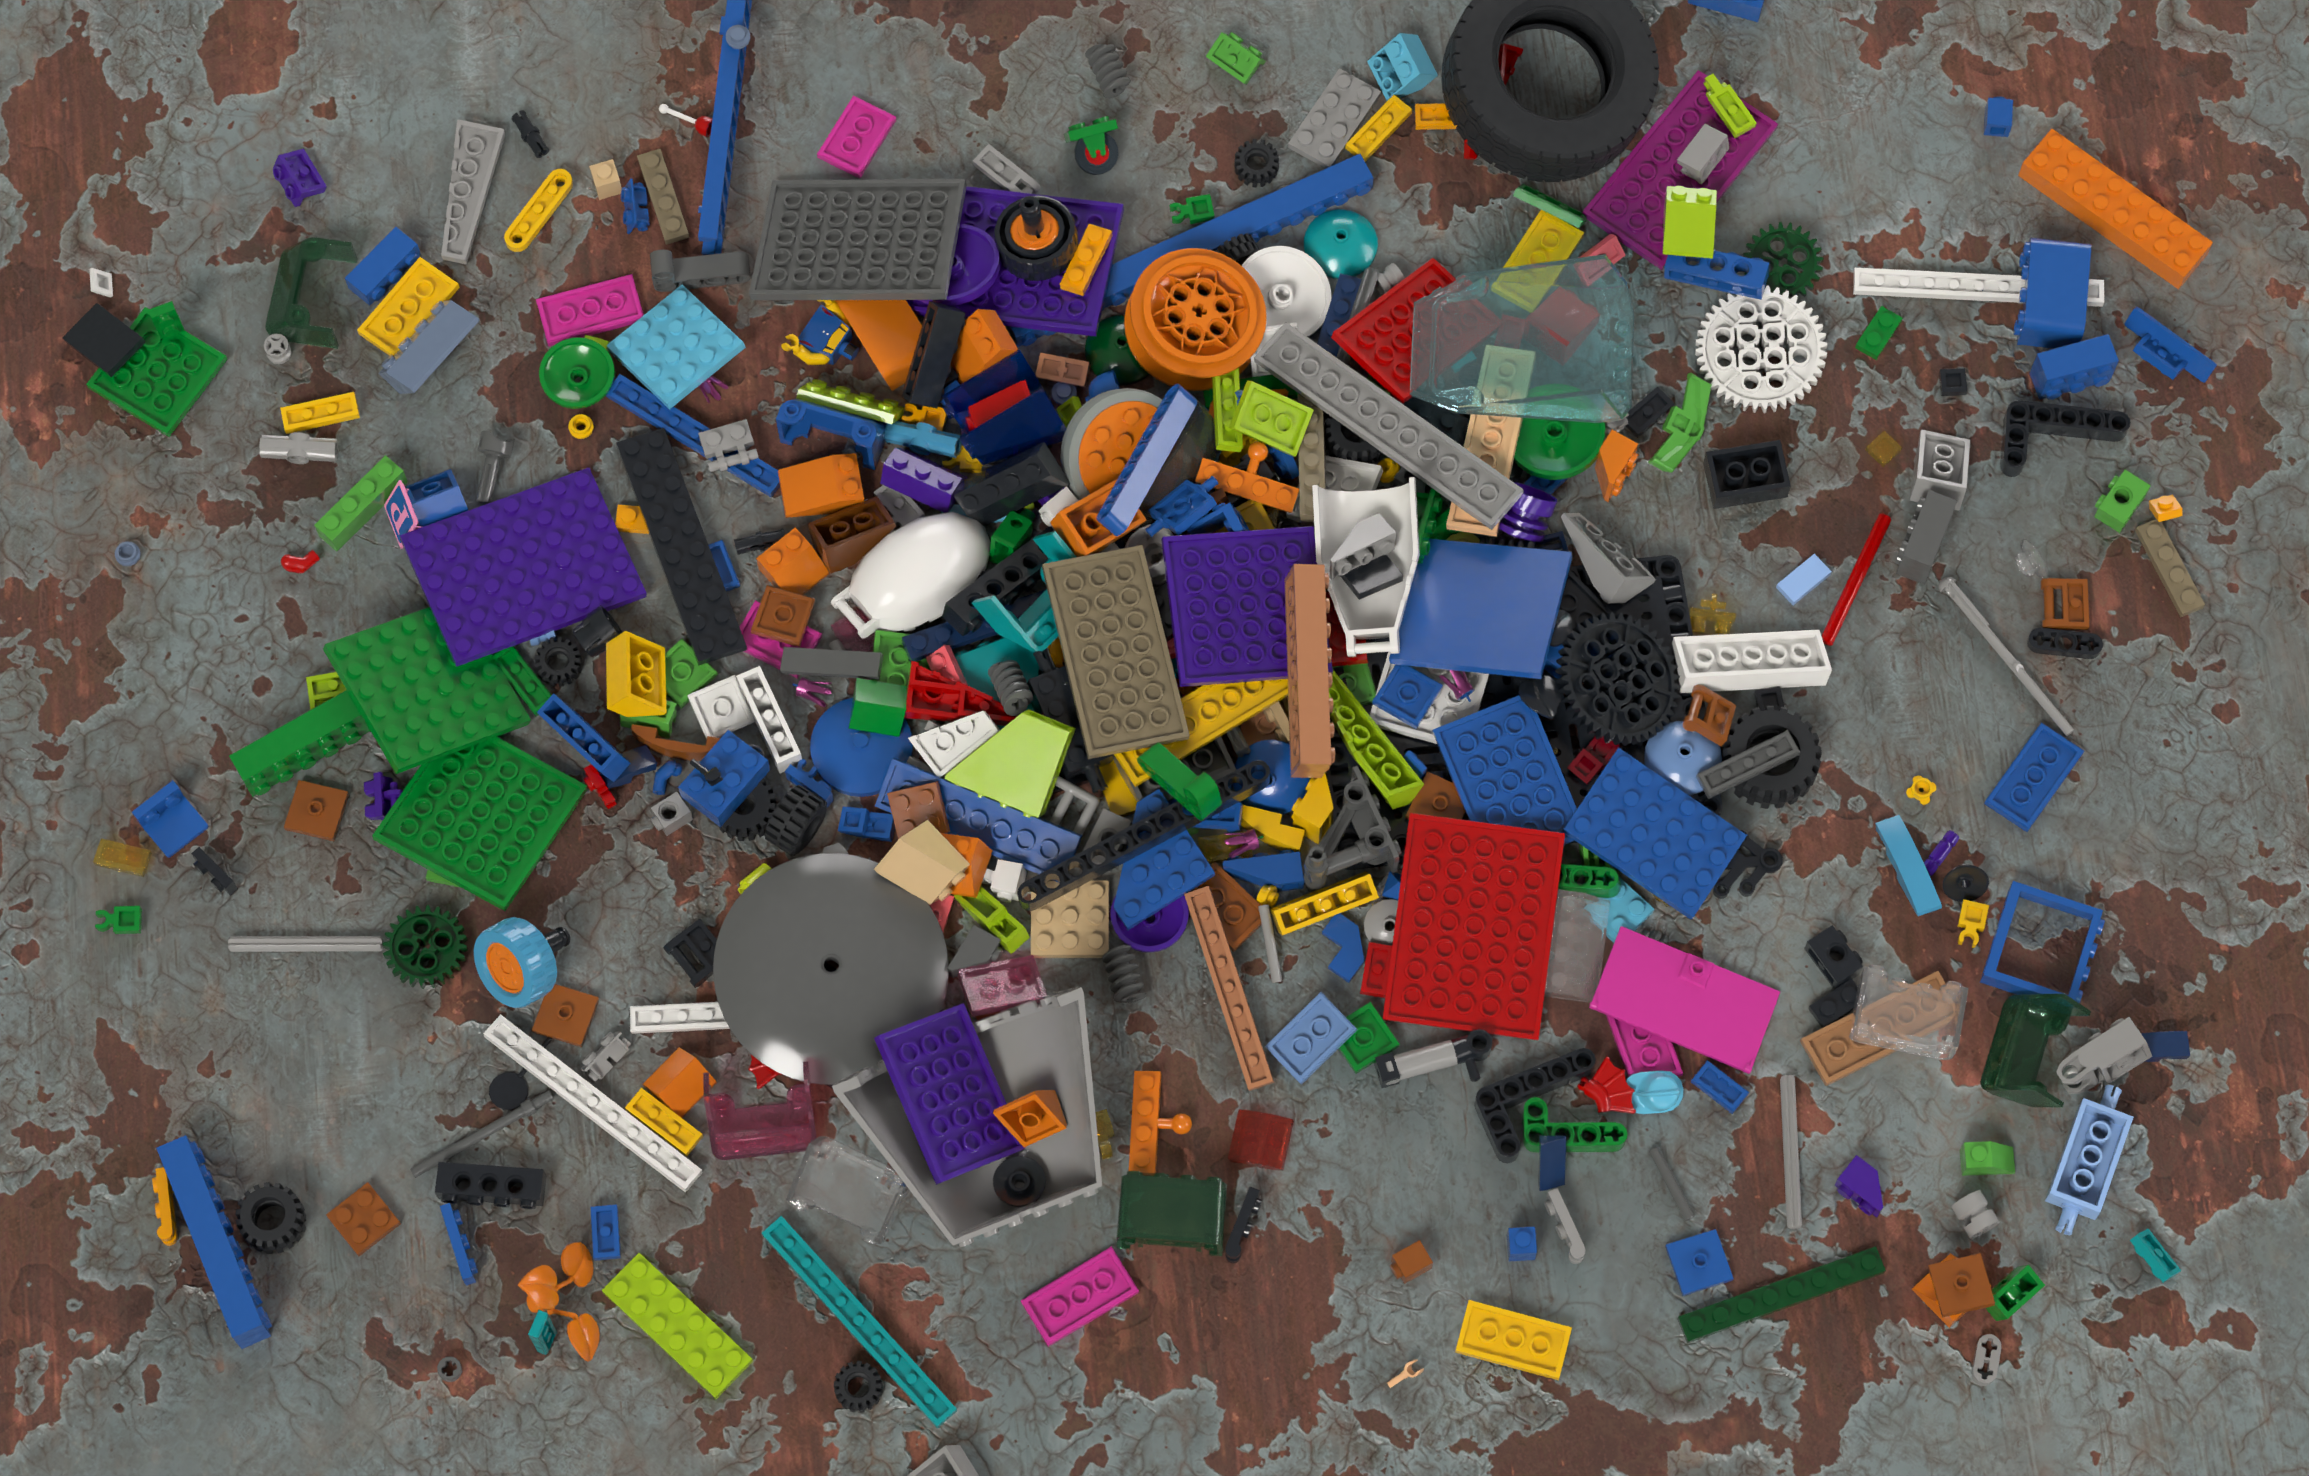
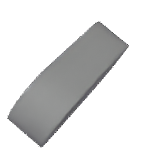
(1980, 1359)

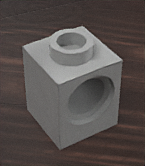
(671, 803)

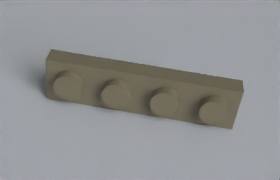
(663, 196)
(2170, 567)

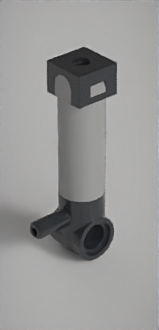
(1434, 1057)

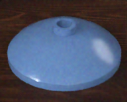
(1664, 756)

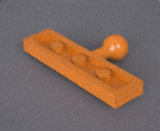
(1247, 483)
(1146, 1122)

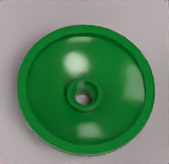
(572, 360)

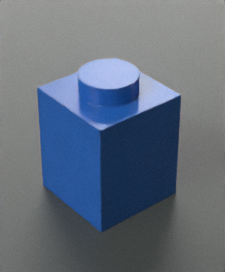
(1998, 116)
(1521, 1244)

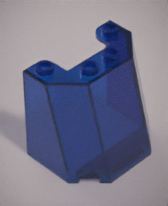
(1016, 428)

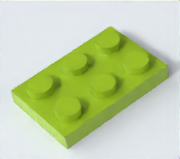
(1271, 418)

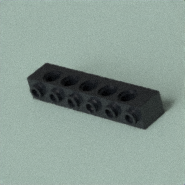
(959, 609)

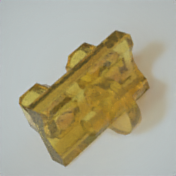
(1700, 616)

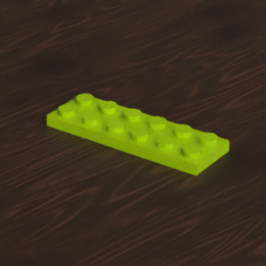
(677, 1325)

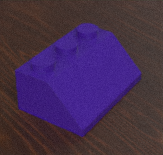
(921, 479)

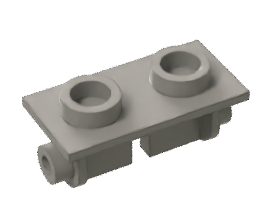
(598, 1063)

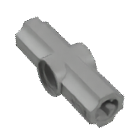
(298, 448)

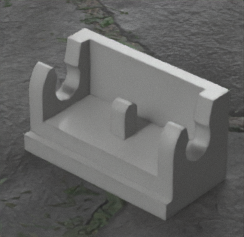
(1703, 153)

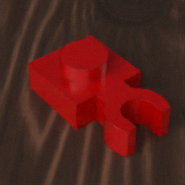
(595, 782)

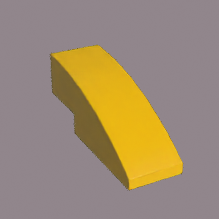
(1271, 827)

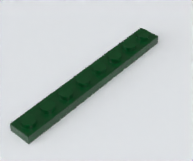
(1781, 1294)

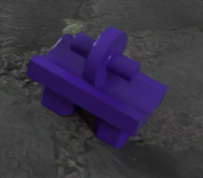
(385, 794)

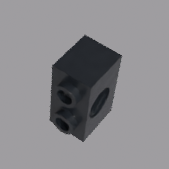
(1834, 971)

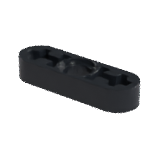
(2073, 636)

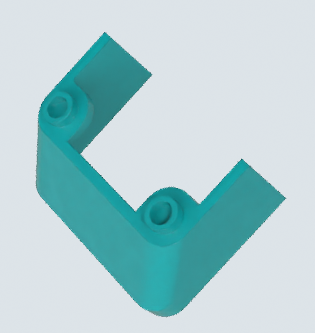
(1037, 625)

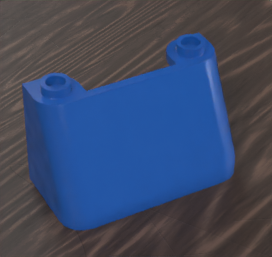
(799, 416)

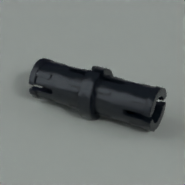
(530, 134)
(758, 542)

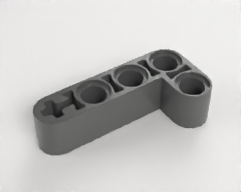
(698, 270)

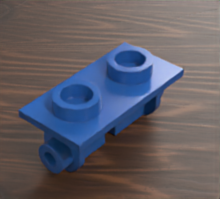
(633, 197)

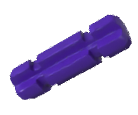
(1941, 852)

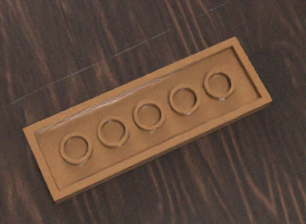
(1839, 1056)

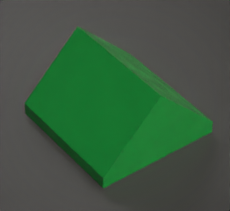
(878, 707)

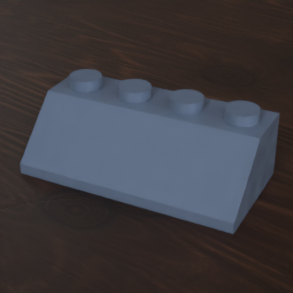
(427, 347)

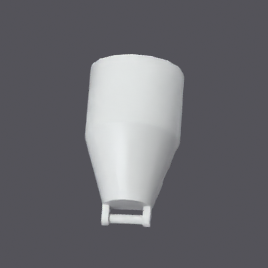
(1383, 611)

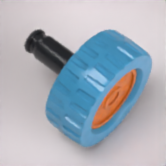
(518, 960)

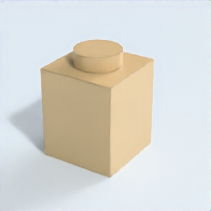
(606, 179)

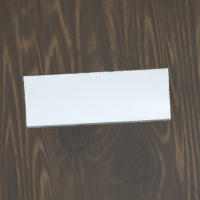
(1752, 660)

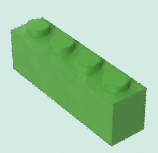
(359, 503)

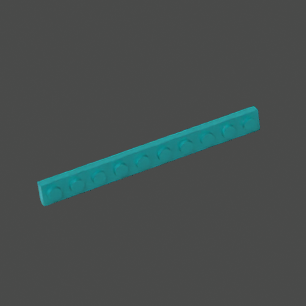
(859, 1322)

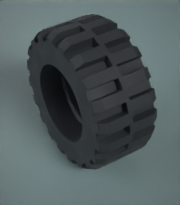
(1766, 725)

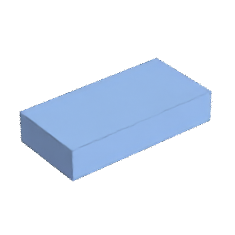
(1803, 579)

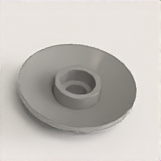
(1375, 921)

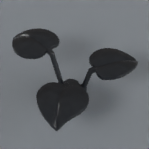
(1542, 694)

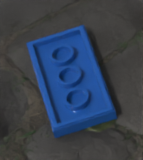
(2034, 777)

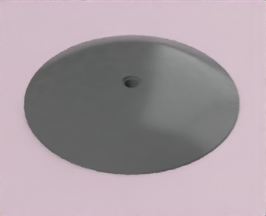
(775, 954)

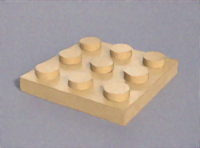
(1073, 923)

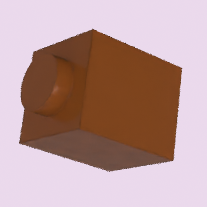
(1411, 1262)

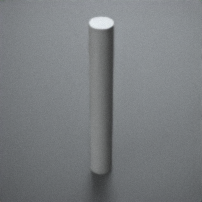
(1270, 943)

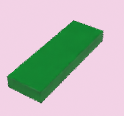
(1550, 205)
(522, 678)

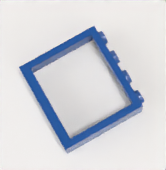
(2018, 986)

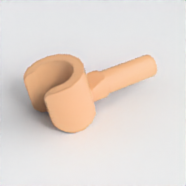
(1408, 1372)

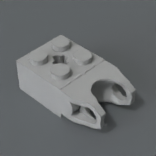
(2105, 1057)

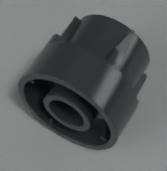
(596, 631)

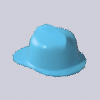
(1655, 1091)

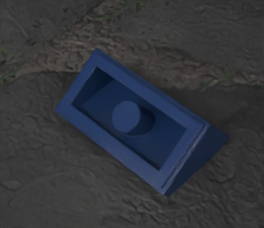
(1551, 1162)

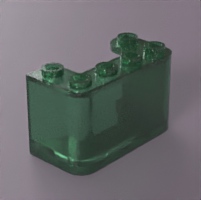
(1172, 1212)

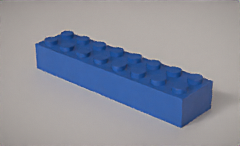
(213, 1241)

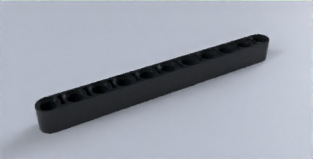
(1136, 845)

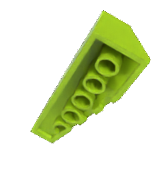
(1372, 748)

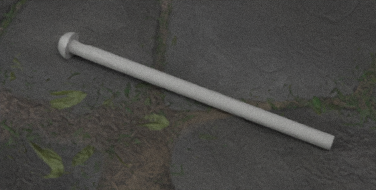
(1948, 584)

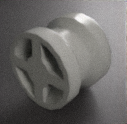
(279, 343)

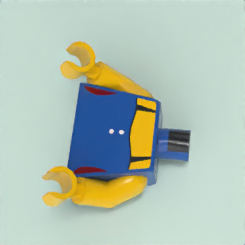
(824, 337)

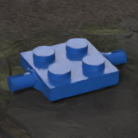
(1182, 507)

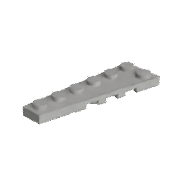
(472, 169)

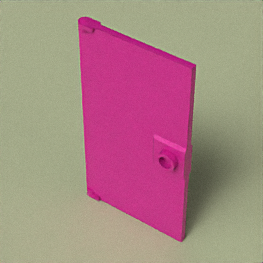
(1684, 999)

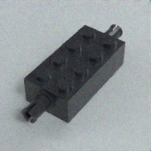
(1055, 700)

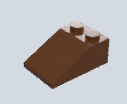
(850, 533)

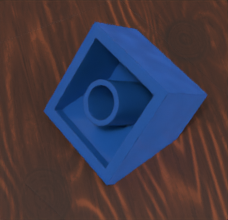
(436, 498)

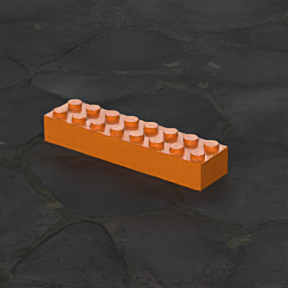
(2115, 208)

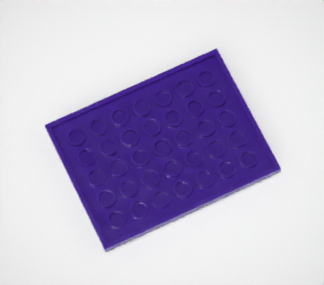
(1040, 303)
(522, 566)

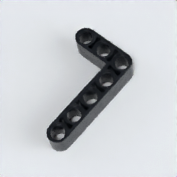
(2054, 426)
(1525, 1092)

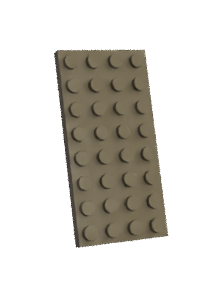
(1115, 651)

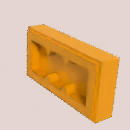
(1432, 117)

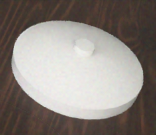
(1291, 286)

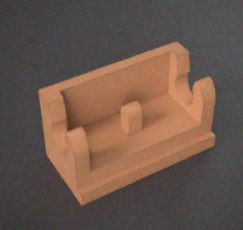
(1063, 369)

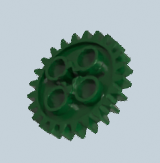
(1793, 242)
(445, 957)

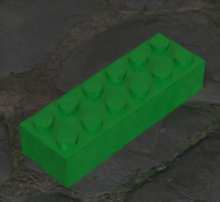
(299, 744)

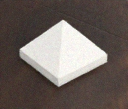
(101, 282)

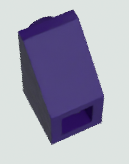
(1862, 1185)

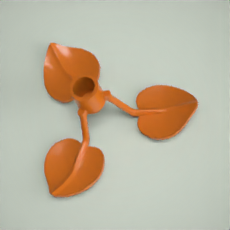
(542, 1295)

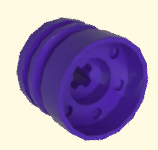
(1523, 518)

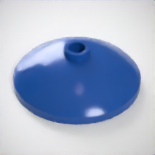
(1283, 790)

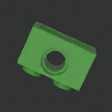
(2118, 514)

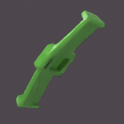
(1684, 425)

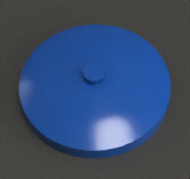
(854, 759)

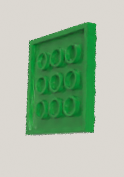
(161, 377)

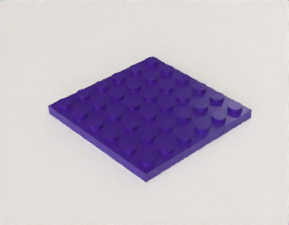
(1231, 602)

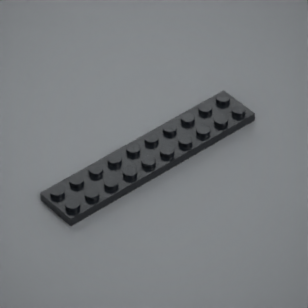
(681, 546)

